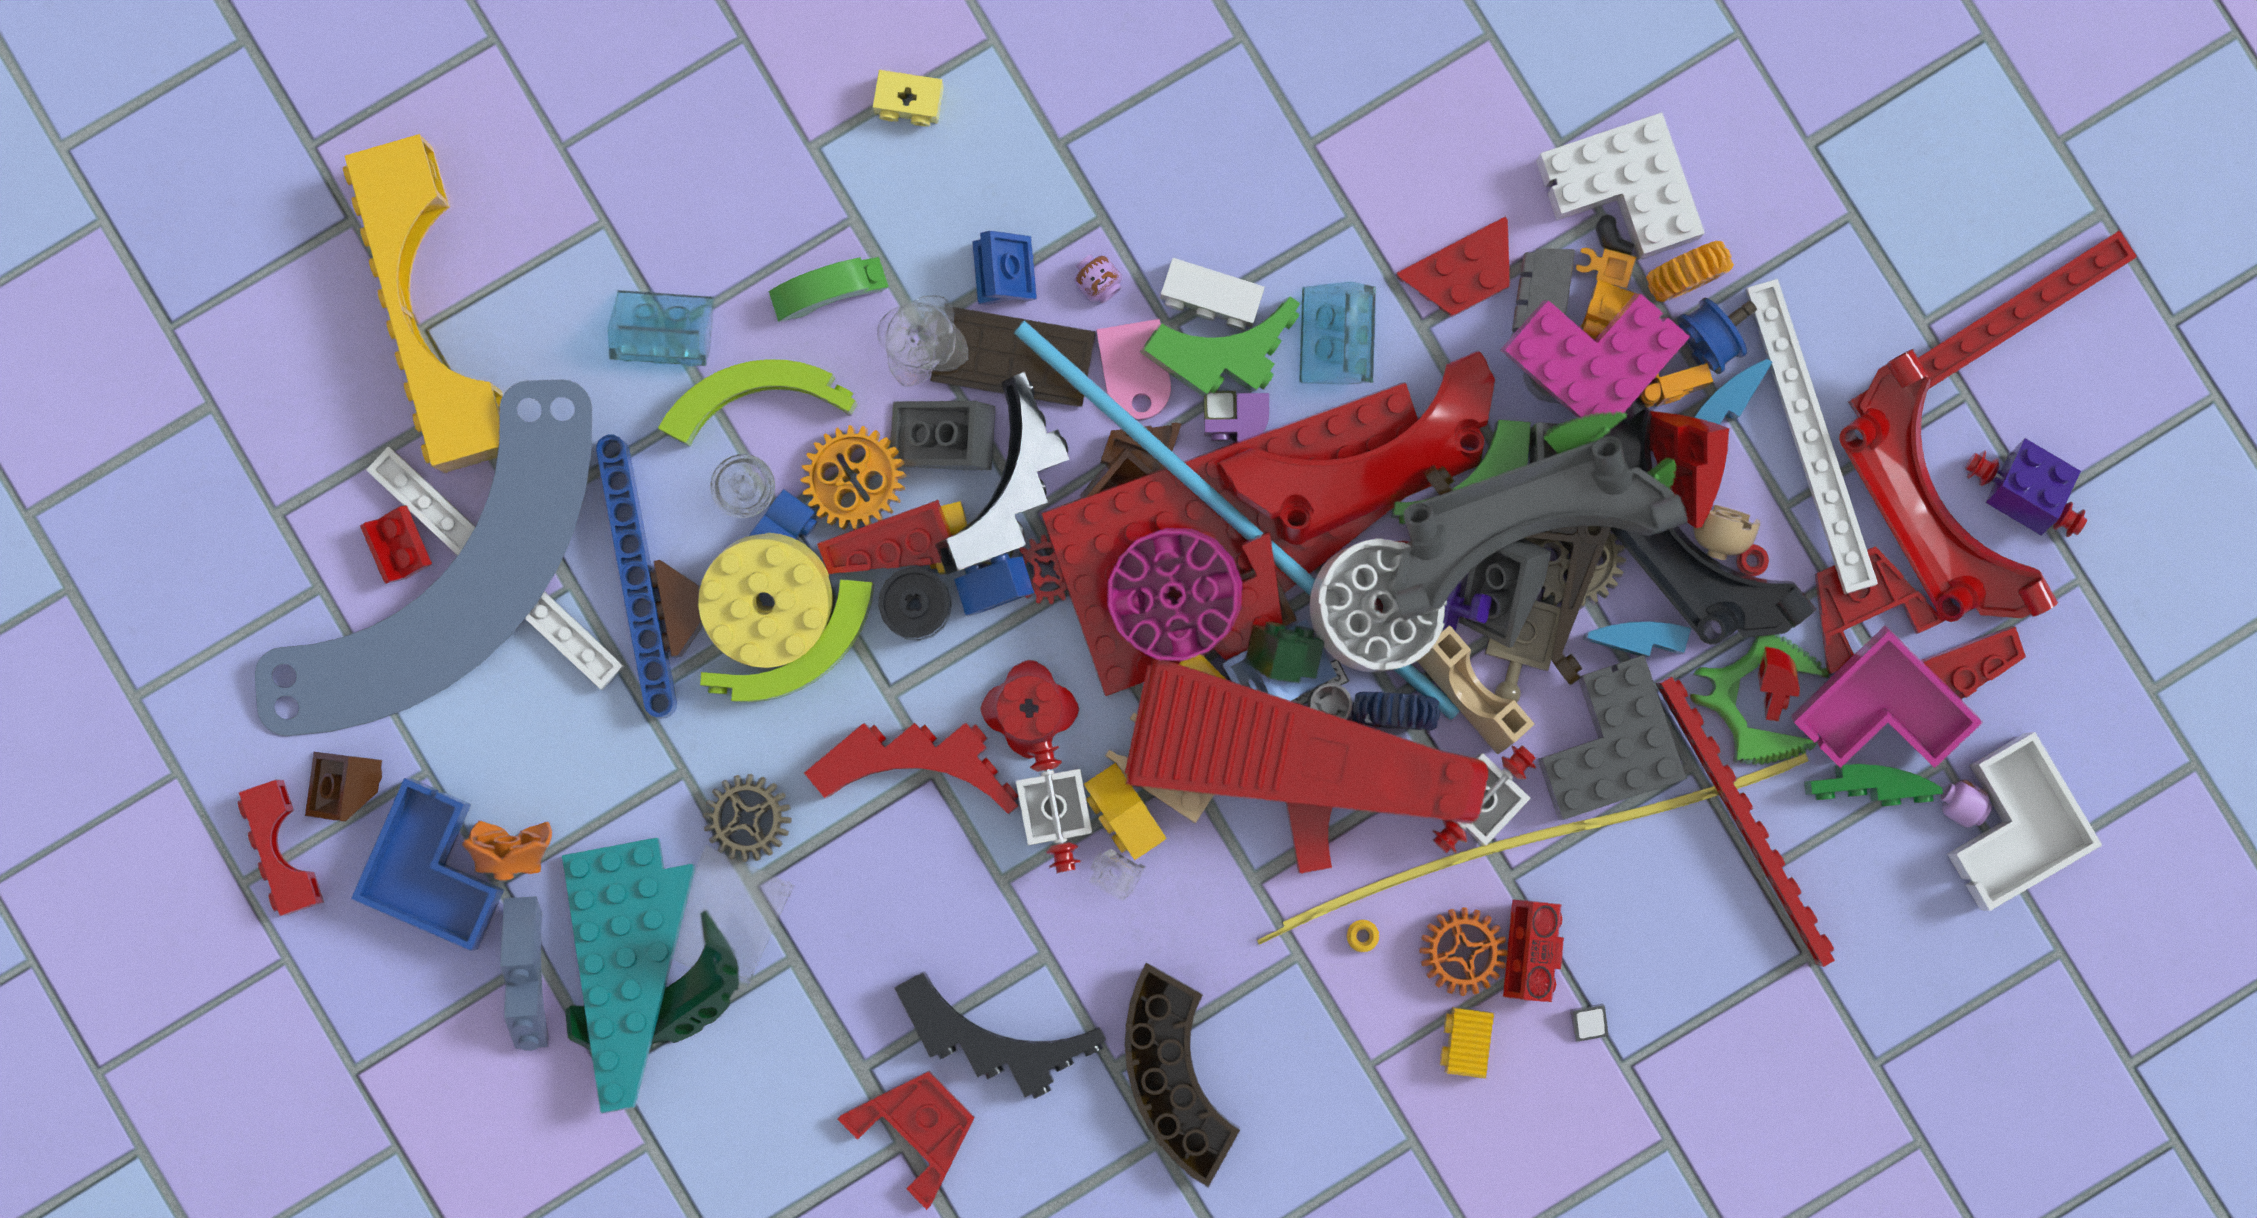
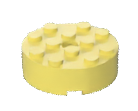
(757, 632)

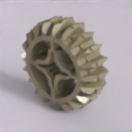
(724, 832)

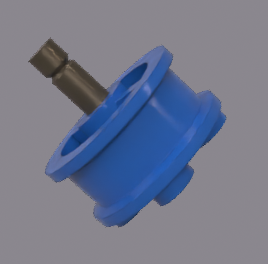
(1715, 334)

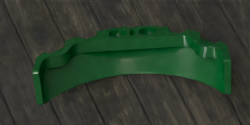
(691, 1000)

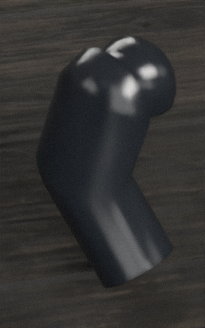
(1609, 236)

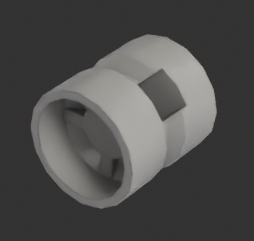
(1331, 699)

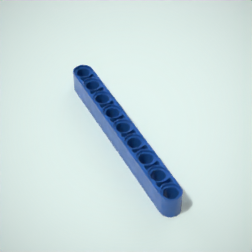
(626, 563)

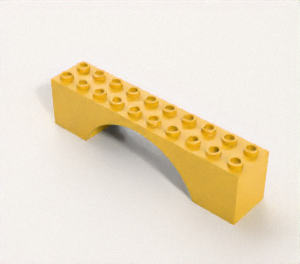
(399, 201)

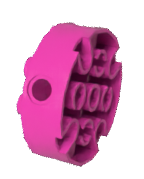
(1196, 568)

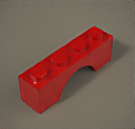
(266, 809)

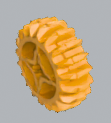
(1689, 271)

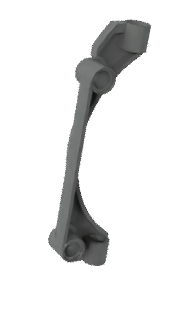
(1565, 490)

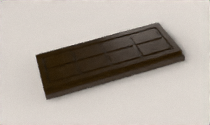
(1000, 354)

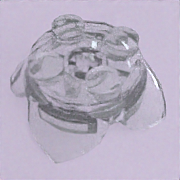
(942, 349)

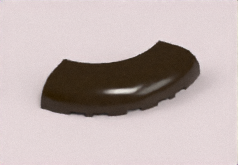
(1165, 1079)

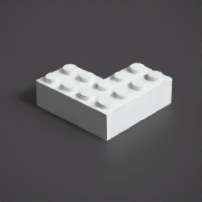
(1637, 170)
(2038, 829)

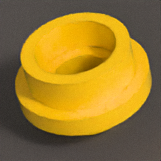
(1371, 941)

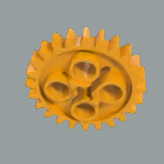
(876, 462)

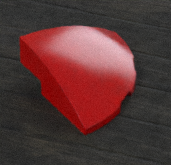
(1699, 456)

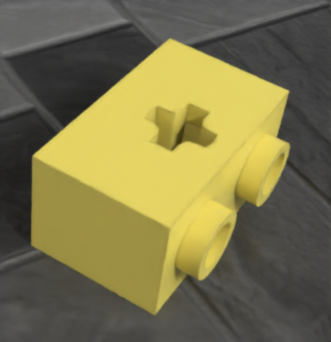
(895, 86)

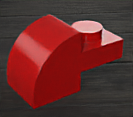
(1779, 680)

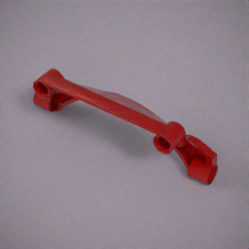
(1344, 489)
(1936, 545)

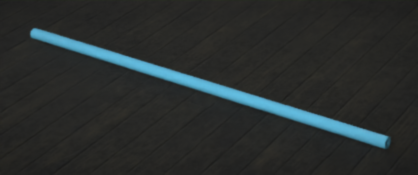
(1199, 486)

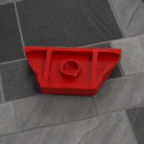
(1464, 270)

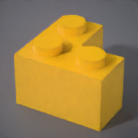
(1123, 812)

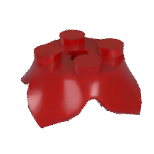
(1024, 682)

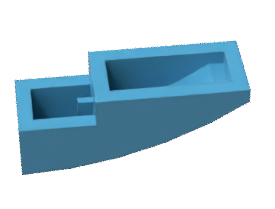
(1733, 395)
(1640, 637)

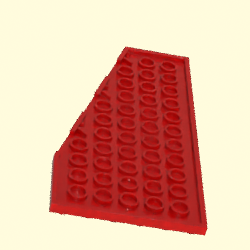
(1100, 527)

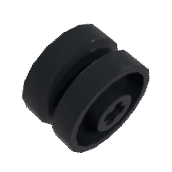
(910, 585)

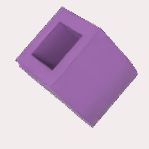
(1250, 421)

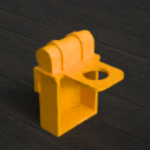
(1603, 307)
(1676, 385)

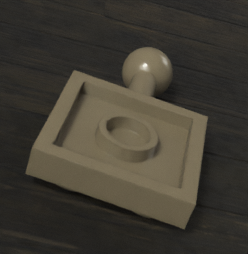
(1530, 649)

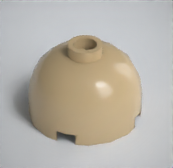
(1726, 532)

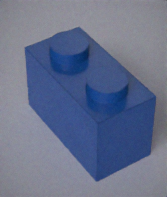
(993, 585)

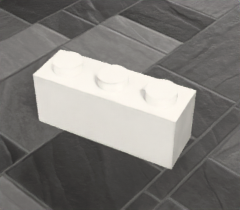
(1211, 294)

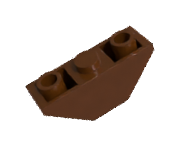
(677, 607)

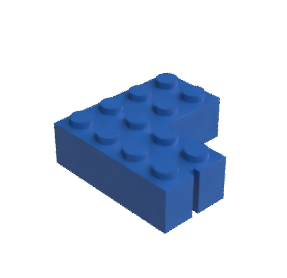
(409, 871)

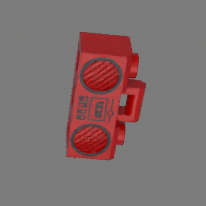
(1533, 950)

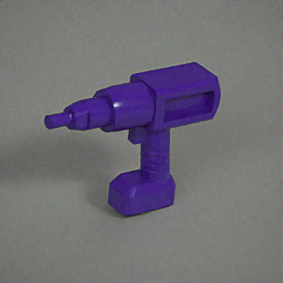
(1476, 612)

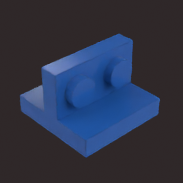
(1004, 267)

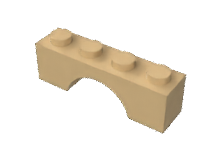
(1495, 718)

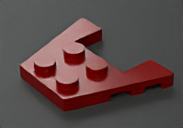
(1259, 597)
(1844, 611)
(926, 1118)

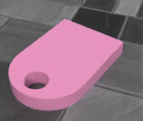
(1130, 372)

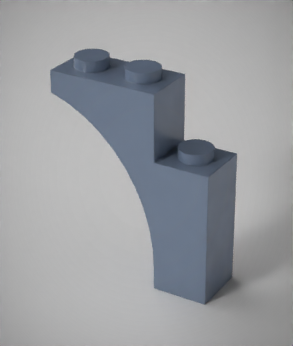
(522, 973)

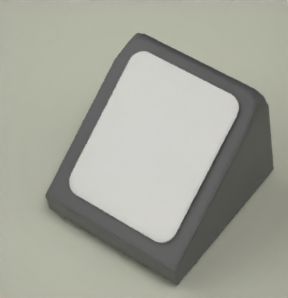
(1589, 1022)

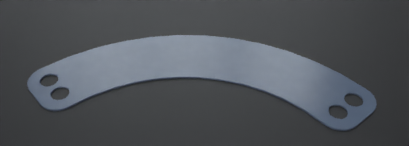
(477, 598)

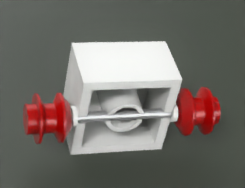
(1499, 805)
(1054, 806)

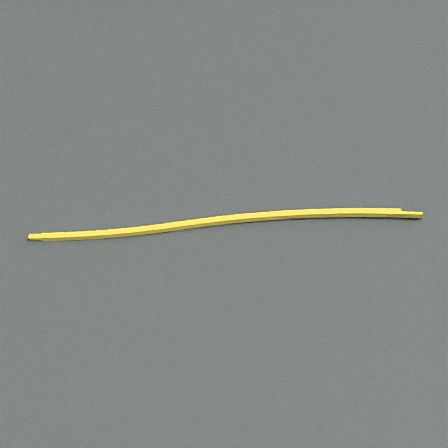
(1526, 839)

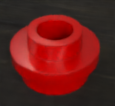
(1762, 561)

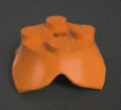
(504, 854)

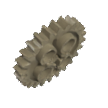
(1602, 576)

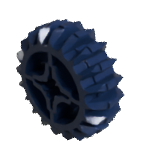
(1396, 710)

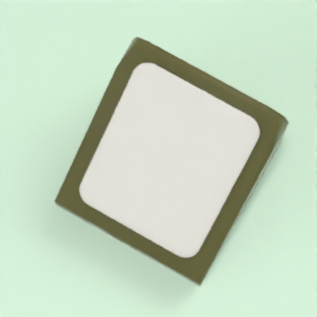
(1220, 405)

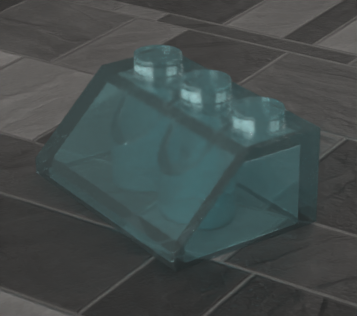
(661, 328)
(1337, 334)

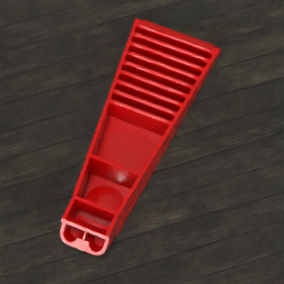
(1249, 744)

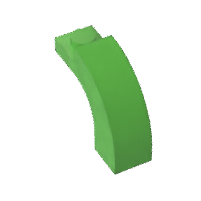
(827, 285)

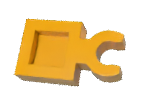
(1611, 267)

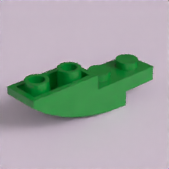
(1884, 783)

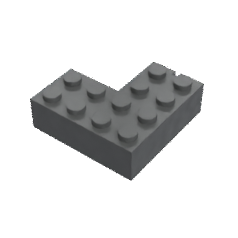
(1631, 749)

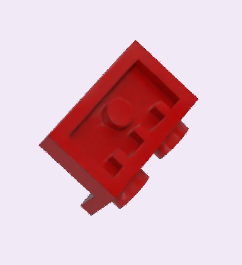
(396, 545)

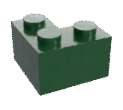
(1284, 652)

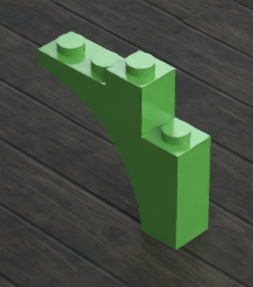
(1241, 356)
(1506, 452)

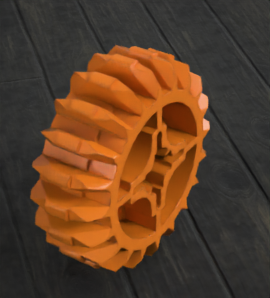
(1436, 959)

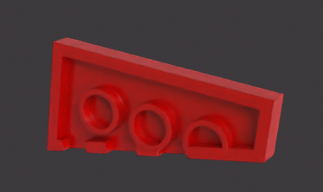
(1977, 661)

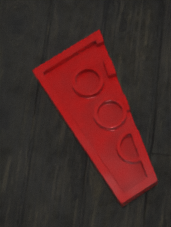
(889, 543)

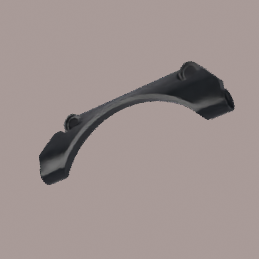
(1693, 580)

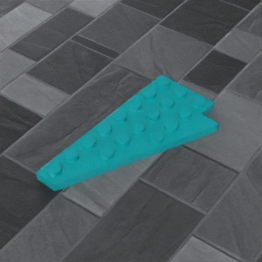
(625, 940)

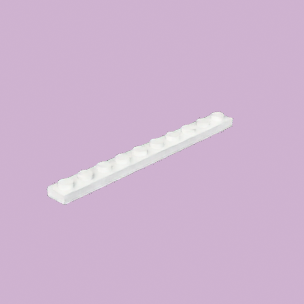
(1811, 437)
(456, 529)

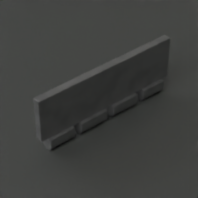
(1550, 281)

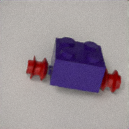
(2031, 488)

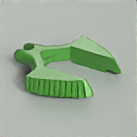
(1593, 427)
(1749, 743)

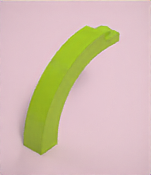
(729, 384)
(835, 641)

